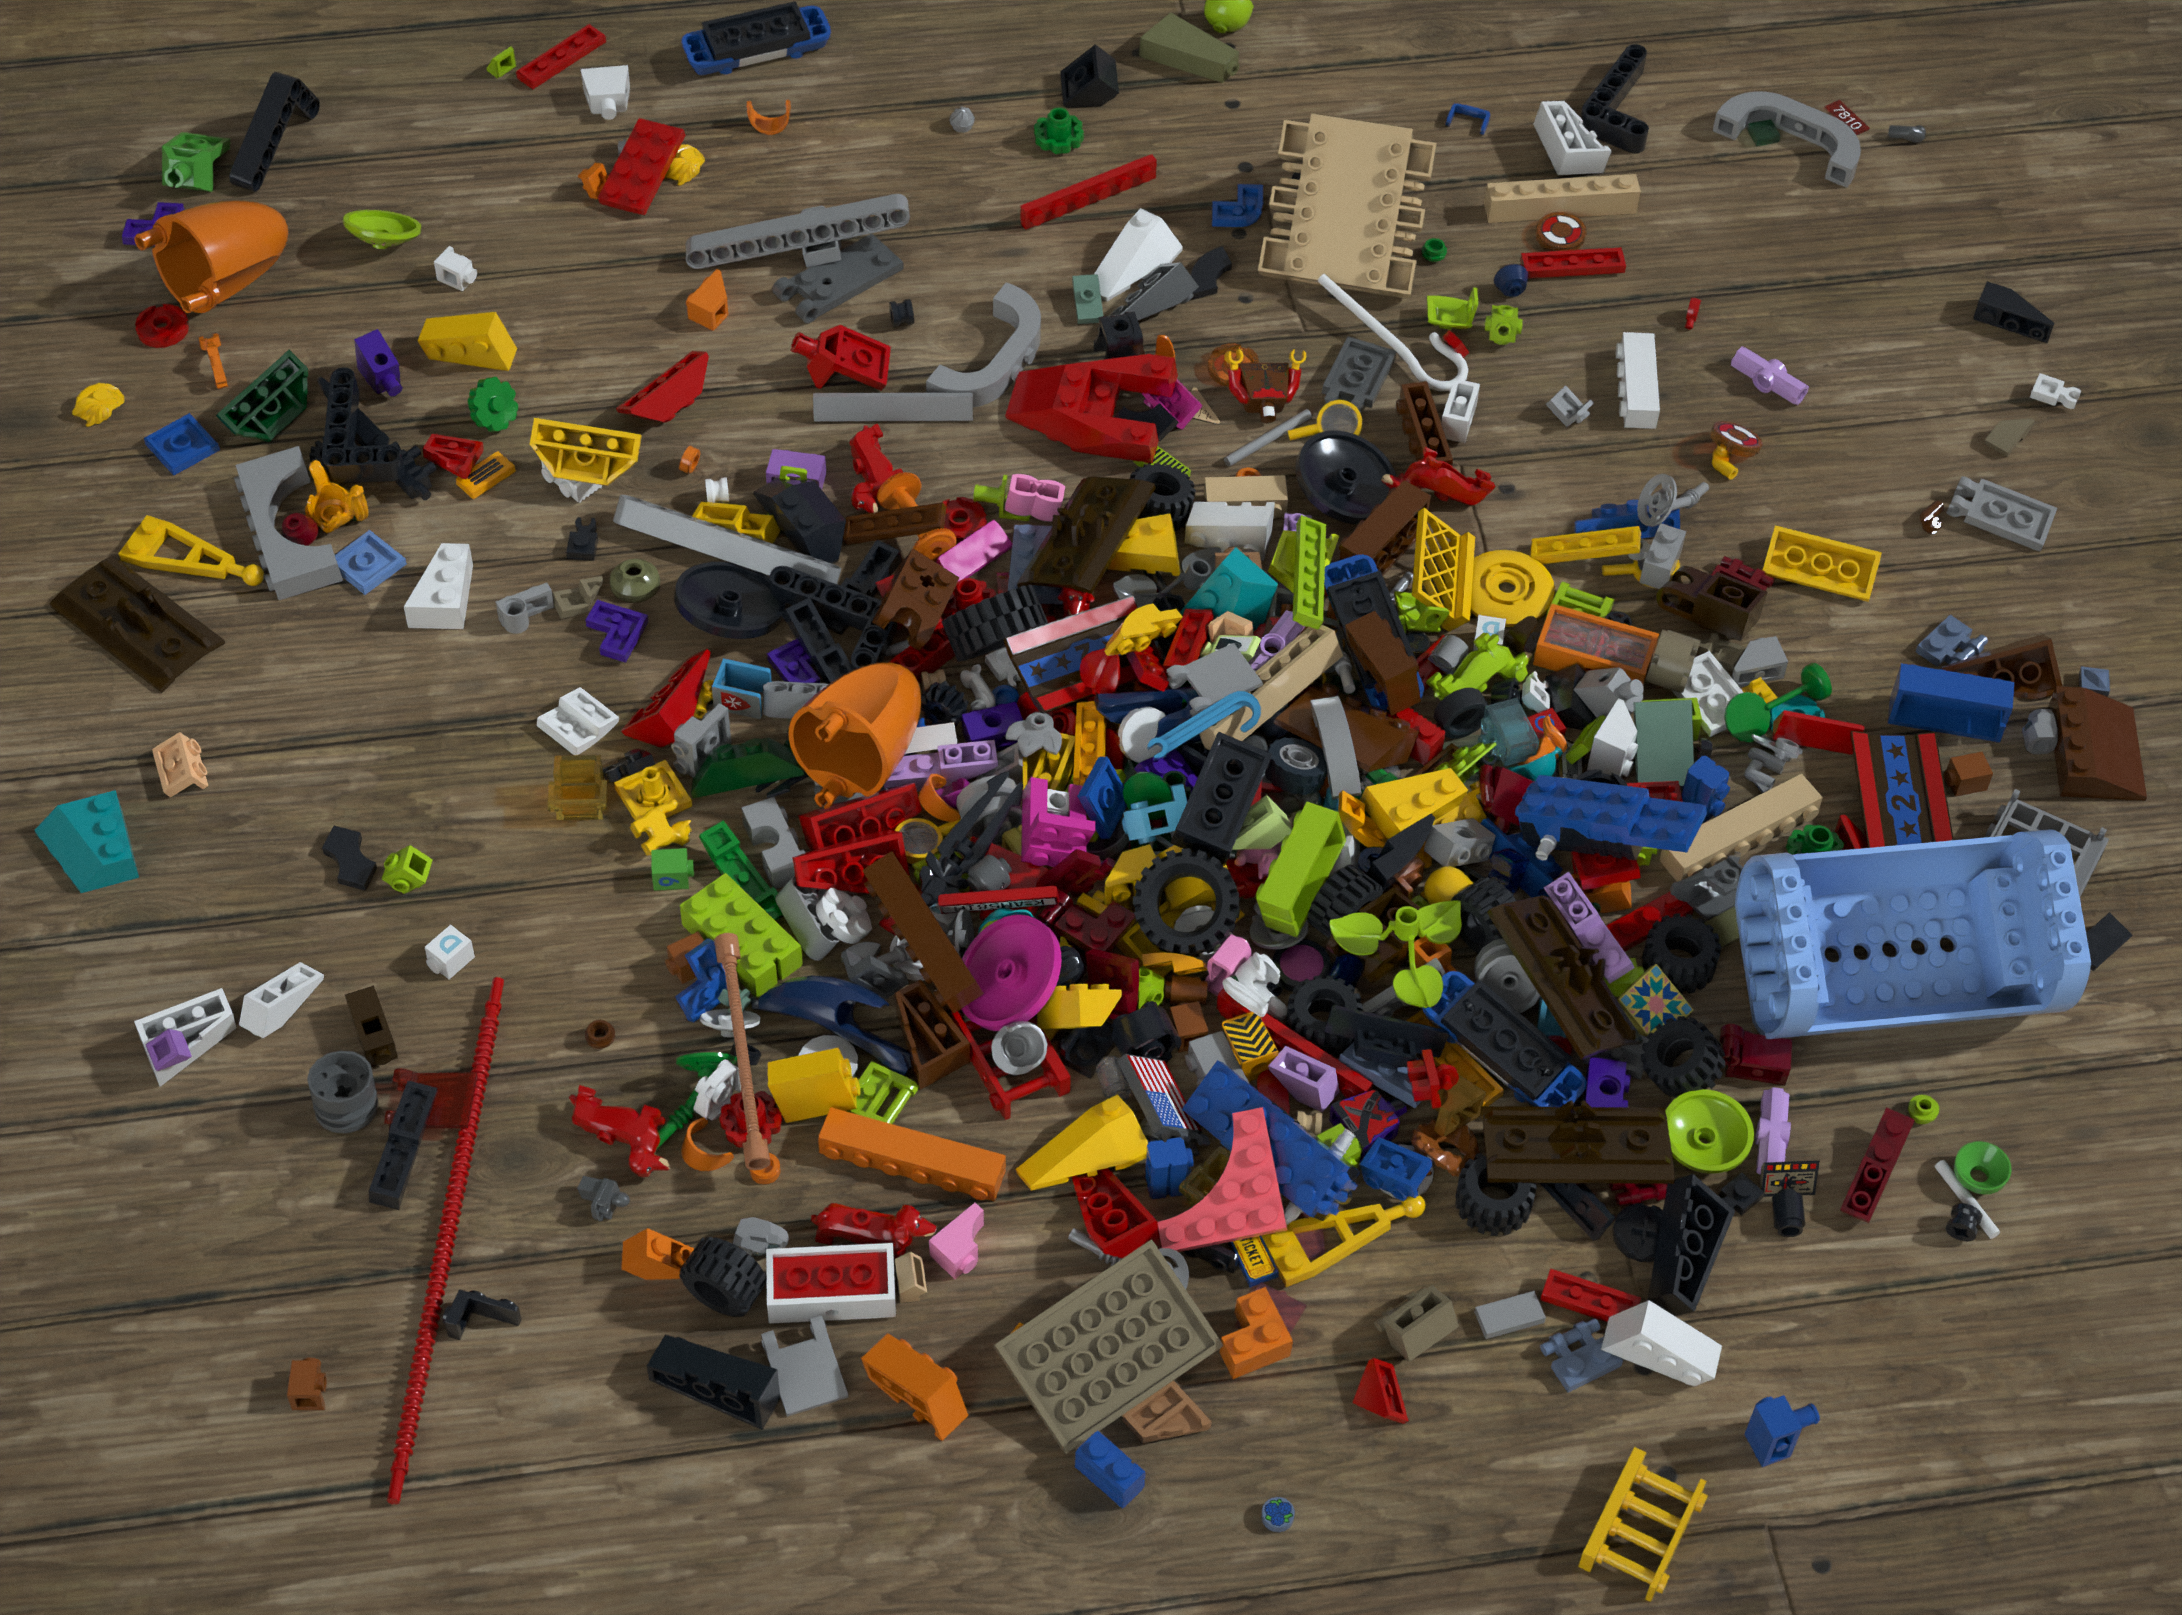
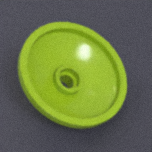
(381, 227)
(1713, 1118)

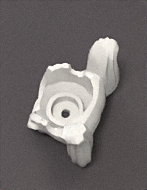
(1250, 988)

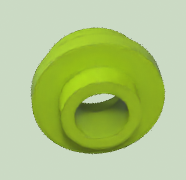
(1921, 1115)

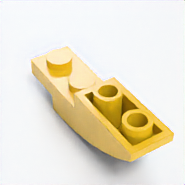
(1142, 627)

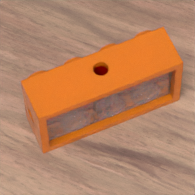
(1593, 643)

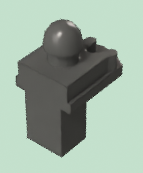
(604, 1195)

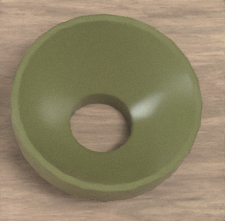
(638, 587)

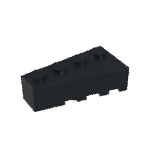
(1687, 1244)
(716, 1379)

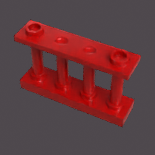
(1054, 1072)

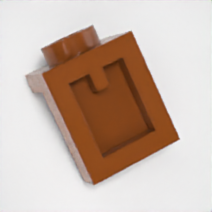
(1410, 879)

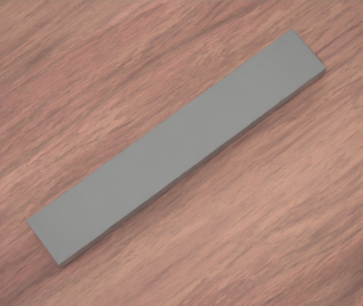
(893, 406)

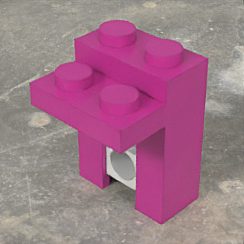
(1052, 831)

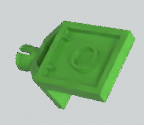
(189, 160)

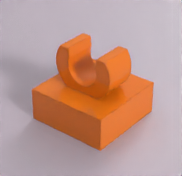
(593, 179)

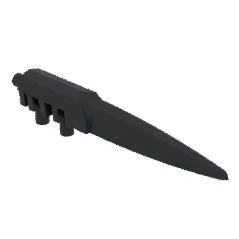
(416, 478)

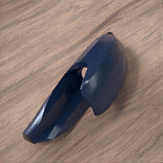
(1118, 705)
(831, 1005)

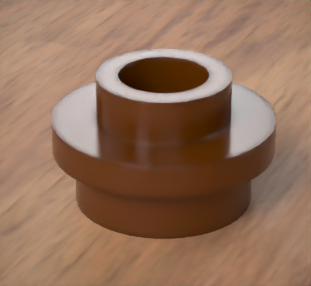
(599, 1027)

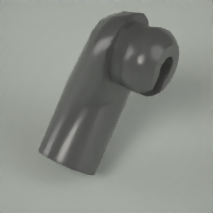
(1911, 133)

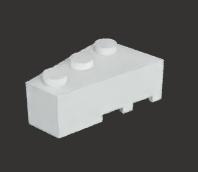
(1568, 141)
(442, 591)
(201, 1021)

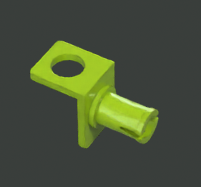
(997, 496)

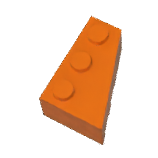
(918, 1382)

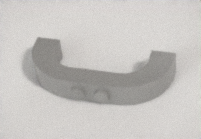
(1797, 120)
(988, 384)

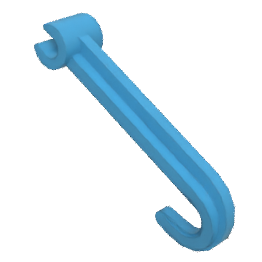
(1207, 719)

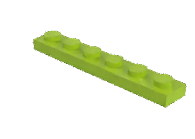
(1309, 572)

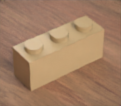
(1248, 489)

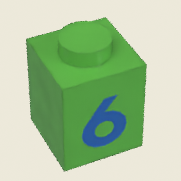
(671, 869)

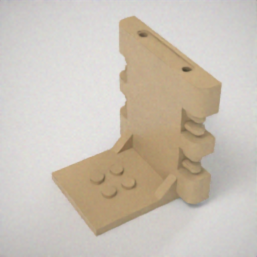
(1348, 205)

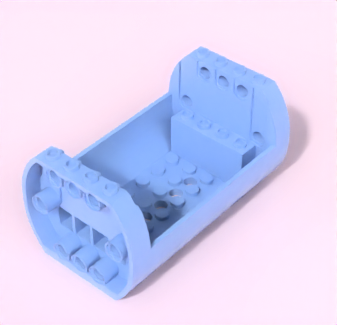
(1998, 899)

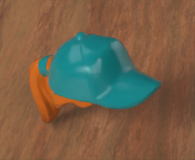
(1549, 749)

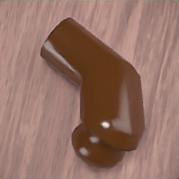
(1929, 517)

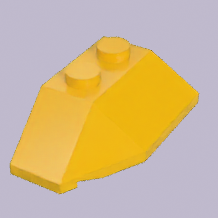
(584, 451)

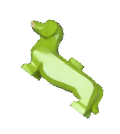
(1481, 666)

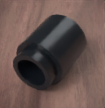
(1788, 1212)

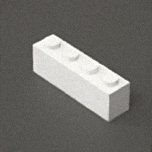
(1638, 380)

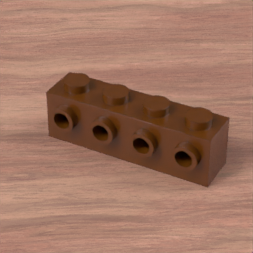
(1422, 422)

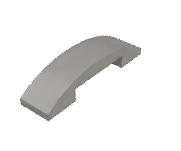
(1337, 746)

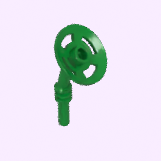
(703, 1063)

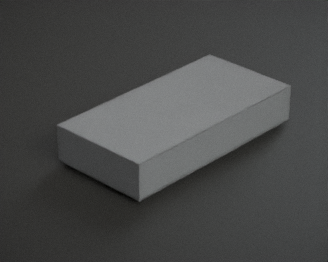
(1510, 1315)

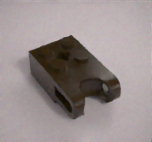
(1714, 601)
(1392, 950)

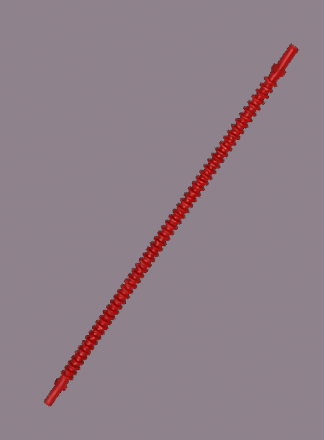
(443, 1251)

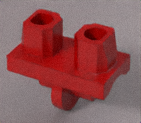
(1428, 1079)

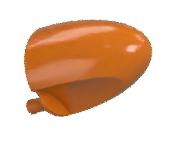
(214, 250)
(856, 730)

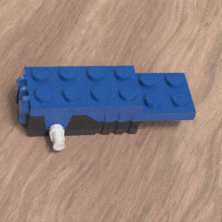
(1603, 819)
(1306, 1168)

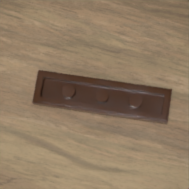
(894, 523)

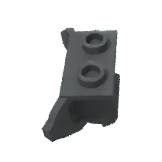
(1711, 889)

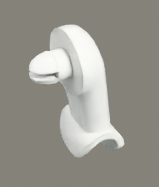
(983, 696)

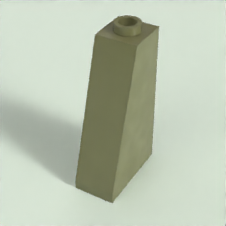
(1189, 49)

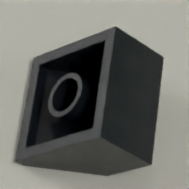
(1089, 79)

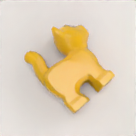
(658, 829)

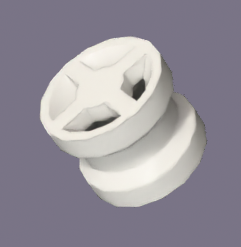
(717, 490)

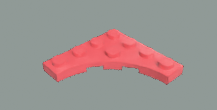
(1244, 1199)

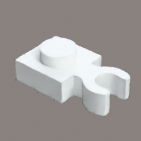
(2051, 390)
(1002, 666)
(1534, 693)

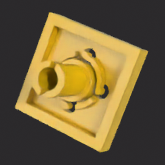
(650, 787)

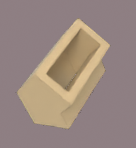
(910, 1277)

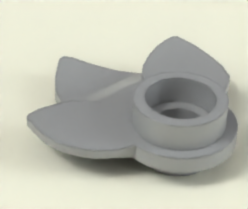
(1034, 736)
(1783, 747)

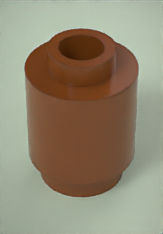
(1185, 989)

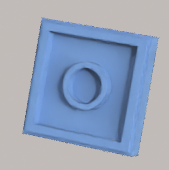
(368, 562)

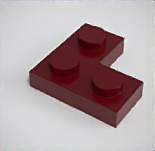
(1099, 933)

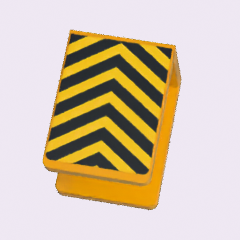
(1250, 1044)

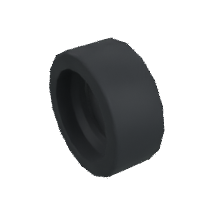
(1456, 703)

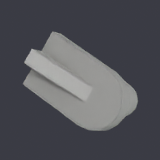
(1758, 759)

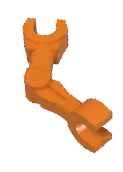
(211, 345)

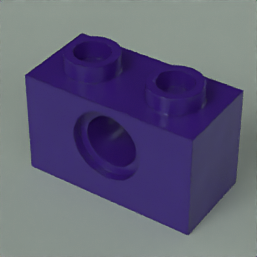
(991, 724)
(1609, 1077)

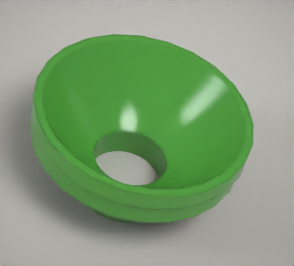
(1986, 1158)

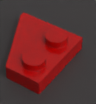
(453, 453)

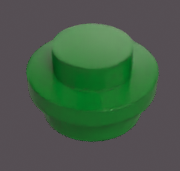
(1434, 250)

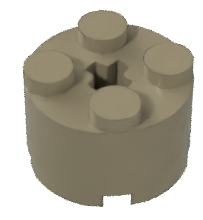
(1672, 660)

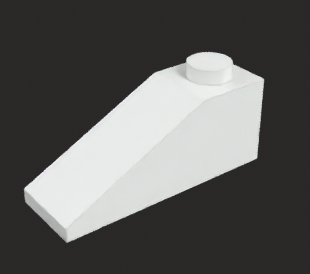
(277, 1000)

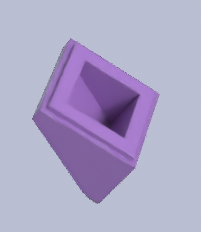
(168, 1049)

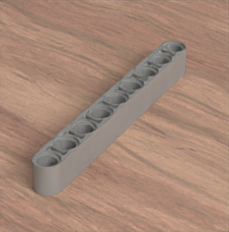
(807, 223)
(716, 540)

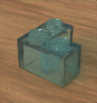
(1511, 731)

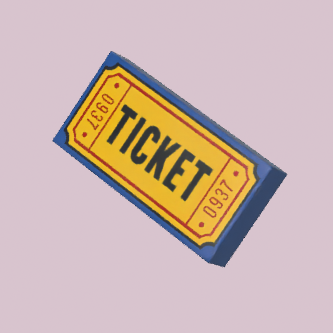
(1254, 1260)

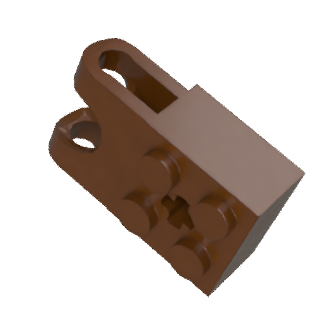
(917, 597)

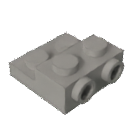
(698, 738)

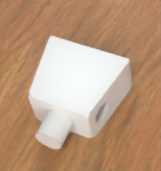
(606, 89)

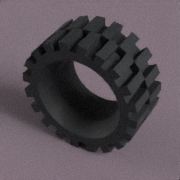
(987, 623)
(1170, 869)

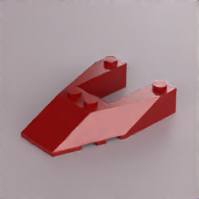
(1079, 401)

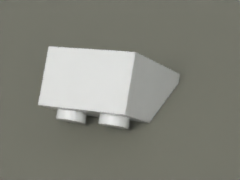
(1615, 743)

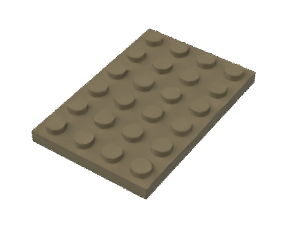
(1108, 1346)

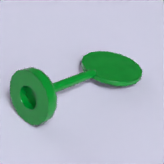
(1750, 714)
(1147, 787)

